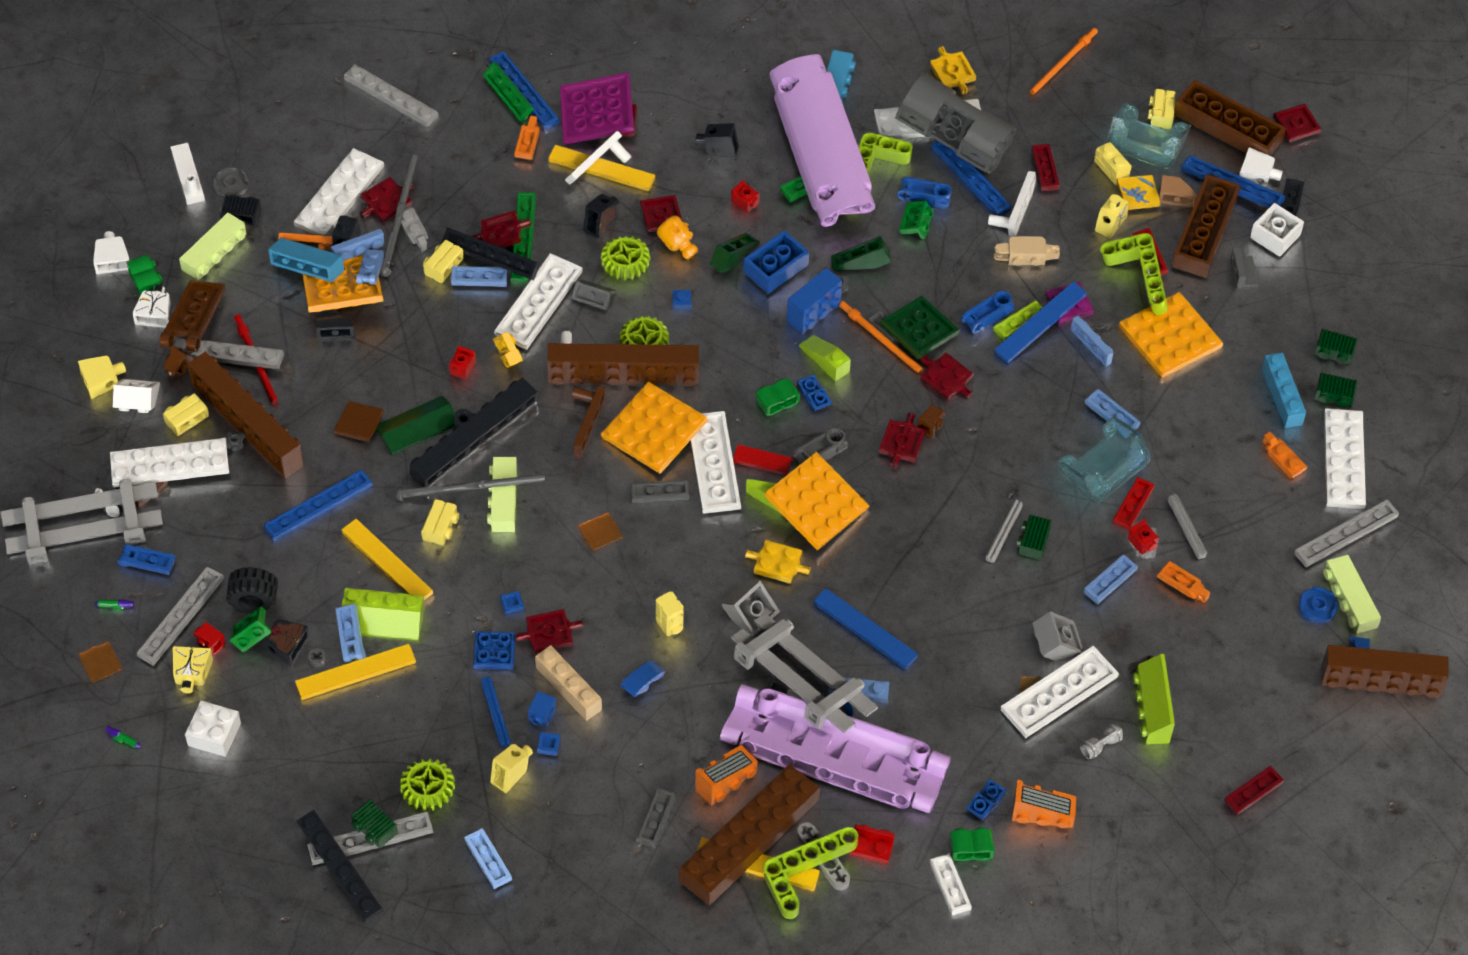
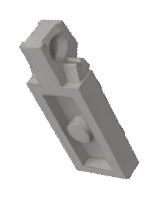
(414, 229)

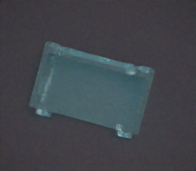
(1144, 140)
(1109, 462)

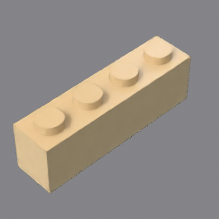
(568, 683)

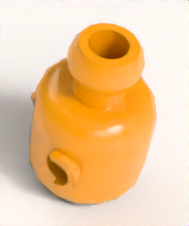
(677, 236)

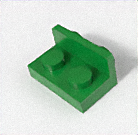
(916, 218)
(250, 630)

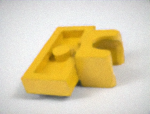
(506, 346)

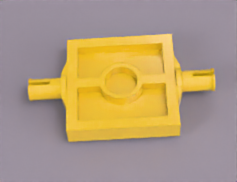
(953, 69)
(778, 561)

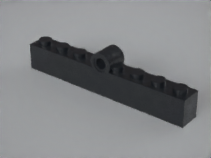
(471, 431)

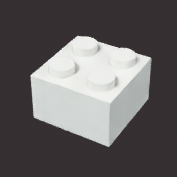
(1277, 229)
(213, 728)

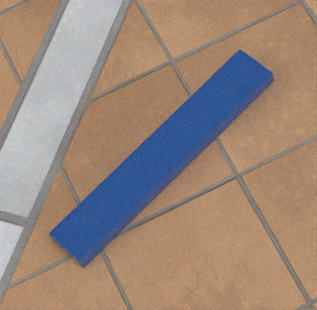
(542, 111)
(972, 179)
(1248, 189)
(1040, 322)
(317, 505)
(865, 629)

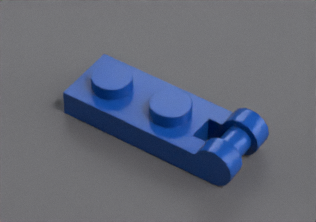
(146, 559)

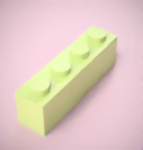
(213, 246)
(503, 497)
(1351, 594)

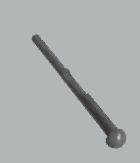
(385, 270)
(401, 494)

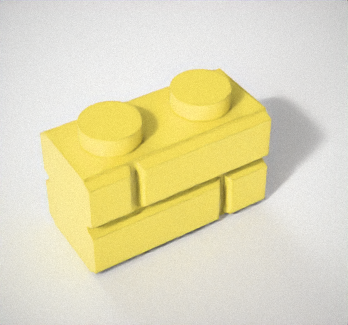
(1162, 108)
(1112, 162)
(441, 262)
(185, 414)
(439, 522)
(669, 614)

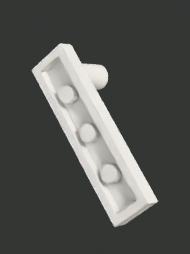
(611, 143)
(187, 173)
(1014, 222)

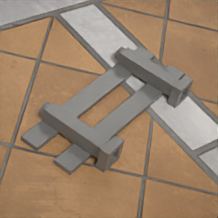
(130, 524)
(818, 705)

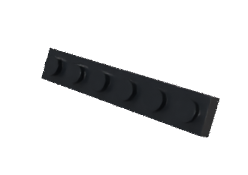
(493, 254)
(339, 865)

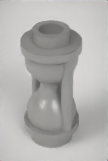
(1093, 747)

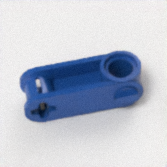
(920, 190)
(988, 311)

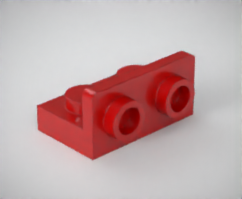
(873, 844)

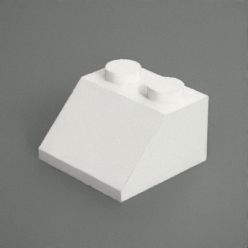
(135, 395)

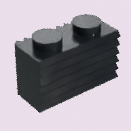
(243, 208)

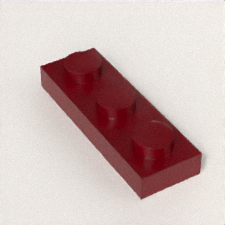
(1045, 167)
(1253, 790)

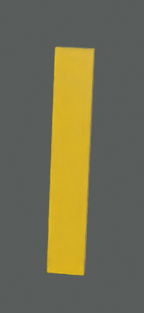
(603, 168)
(385, 560)
(355, 671)
(805, 880)

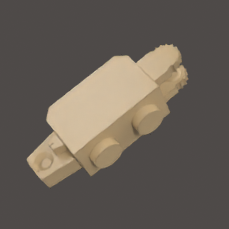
(1026, 251)

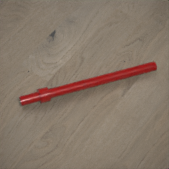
(244, 332)

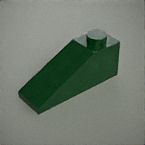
(732, 252)
(863, 256)

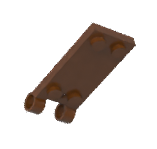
(193, 314)

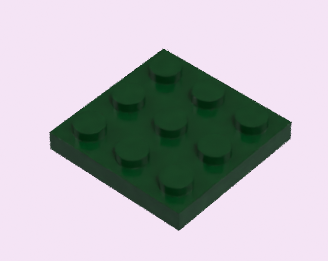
(919, 327)

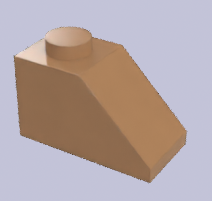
(1176, 192)

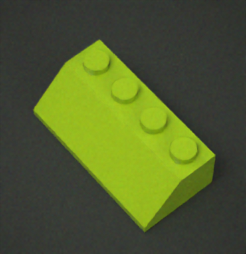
(387, 613)
(1154, 700)

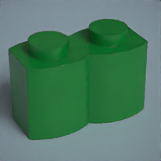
(143, 273)
(777, 396)
(971, 844)

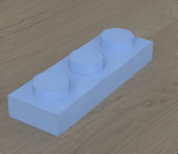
(488, 858)

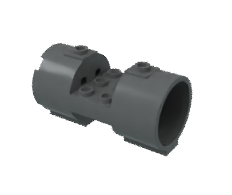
(972, 133)

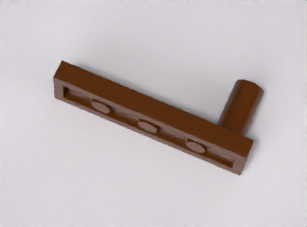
(596, 399)

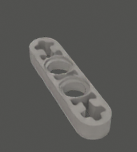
(829, 873)

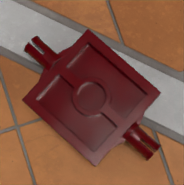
(383, 200)
(502, 229)
(946, 376)
(902, 440)
(549, 629)

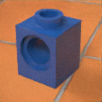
(542, 709)

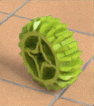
(625, 257)
(654, 332)
(436, 791)

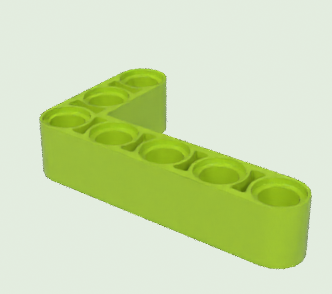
(884, 148)
(1141, 248)
(803, 864)

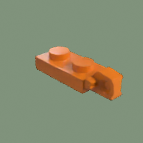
(528, 139)
(1283, 456)
(1183, 582)

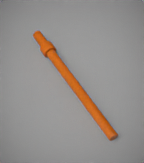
(1084, 40)
(855, 315)

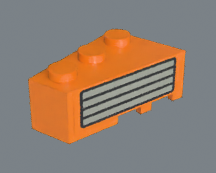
(725, 775)
(1043, 807)

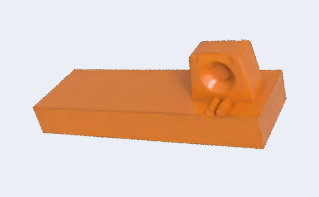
(323, 242)

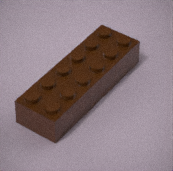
(1228, 119)
(1206, 226)
(1384, 671)

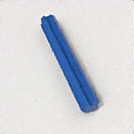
(495, 712)

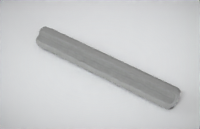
(1187, 526)
(1003, 531)

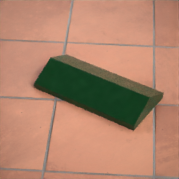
(417, 424)

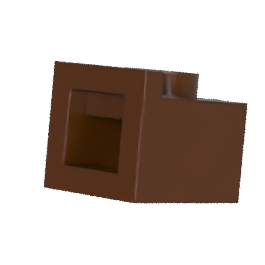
(177, 362)
(931, 420)

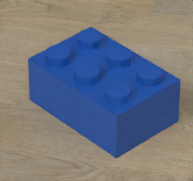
(776, 261)
(814, 300)

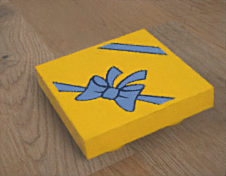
(1139, 192)

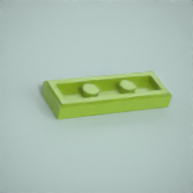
(1015, 321)

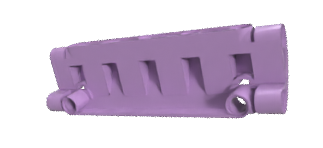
(821, 139)
(860, 760)

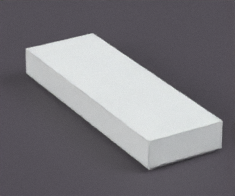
(950, 884)

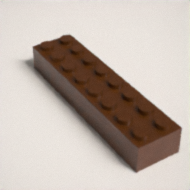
(623, 364)
(246, 414)
(749, 834)

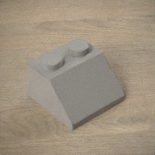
(748, 604)
(1057, 637)

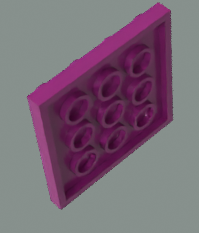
(596, 108)

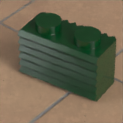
(1335, 346)
(1335, 390)
(1034, 537)
(374, 824)

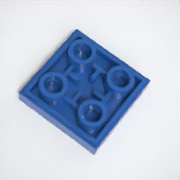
(494, 650)

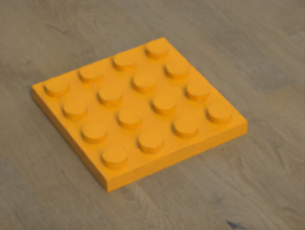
(342, 291)
(1171, 338)
(654, 427)
(816, 501)

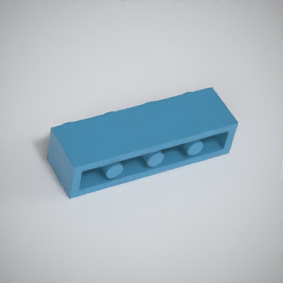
(841, 66)
(306, 259)
(1283, 390)

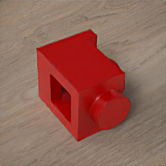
(745, 196)
(462, 362)
(1143, 537)
(209, 637)

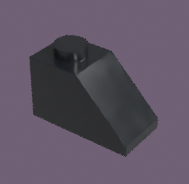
(333, 325)

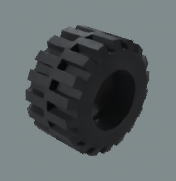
(252, 588)

